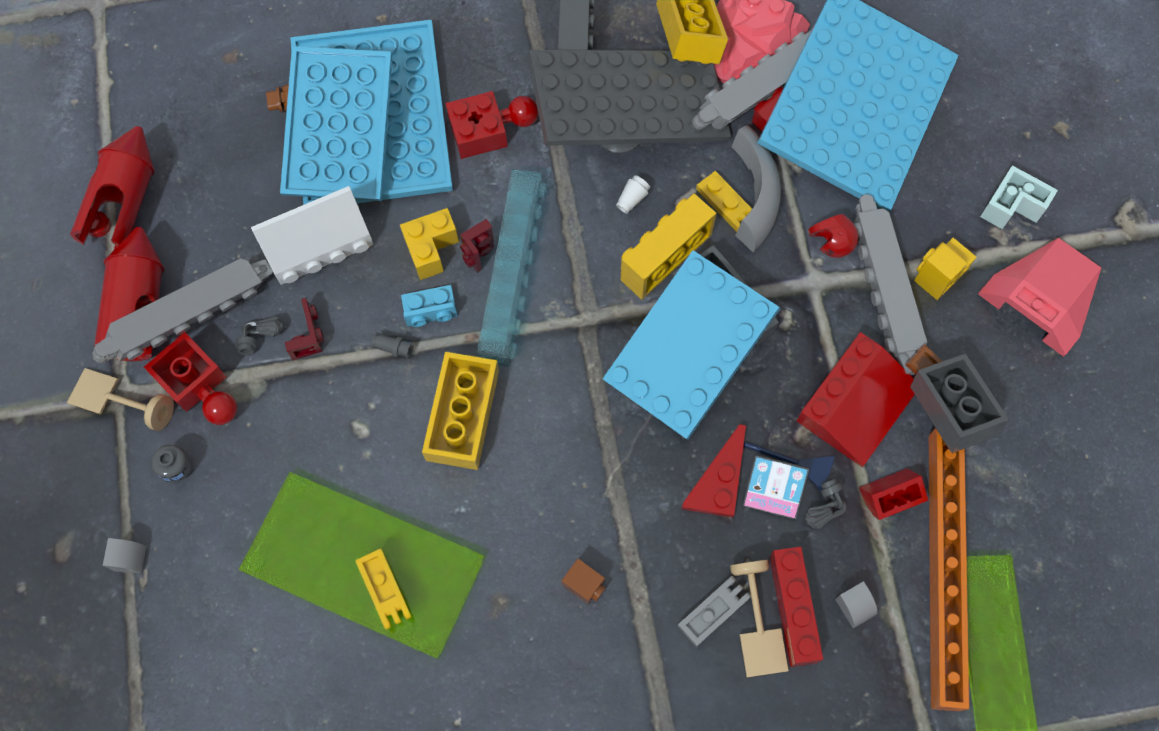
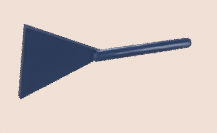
(818, 467)

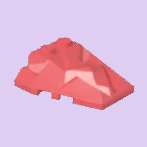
(754, 31)

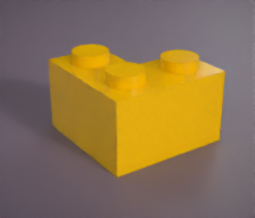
(427, 236)
(943, 267)

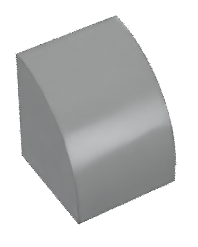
(124, 556)
(857, 604)

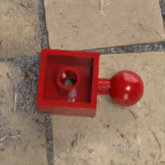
(479, 122)
(191, 377)

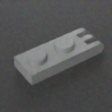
(713, 612)

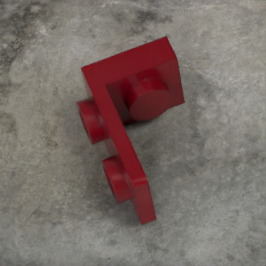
(302, 345)

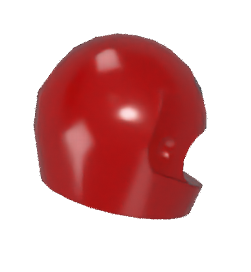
(839, 233)

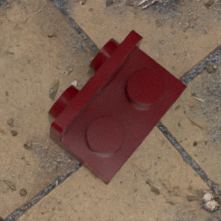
(477, 243)

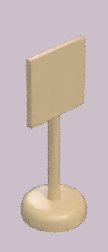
(96, 389)
(762, 649)

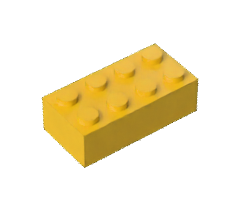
(693, 30)
(667, 245)
(461, 411)

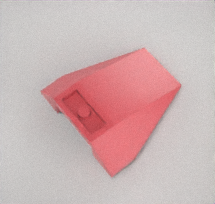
(1050, 289)

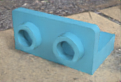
(429, 306)

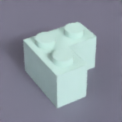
(1020, 194)

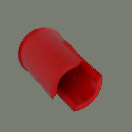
(119, 178)
(129, 273)

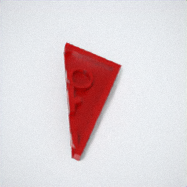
(719, 484)

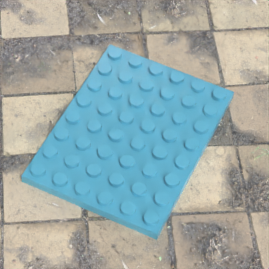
(859, 100)
(416, 125)

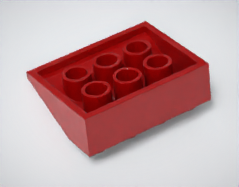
(859, 400)

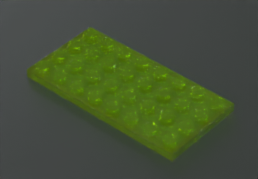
(312, 550)

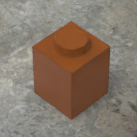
(584, 582)

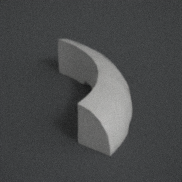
(767, 189)

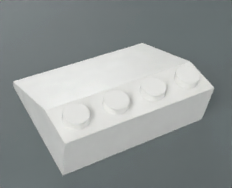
(313, 236)

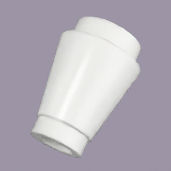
(633, 193)

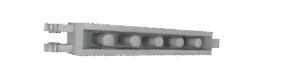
(751, 88)
(889, 282)
(180, 309)

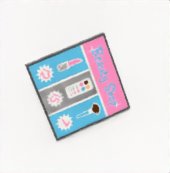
(775, 487)

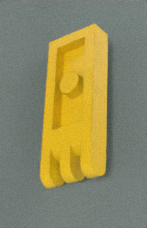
(724, 199)
(382, 587)

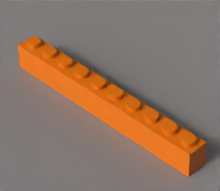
(948, 578)

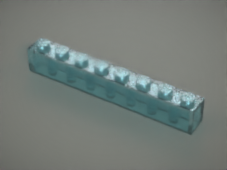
(510, 267)

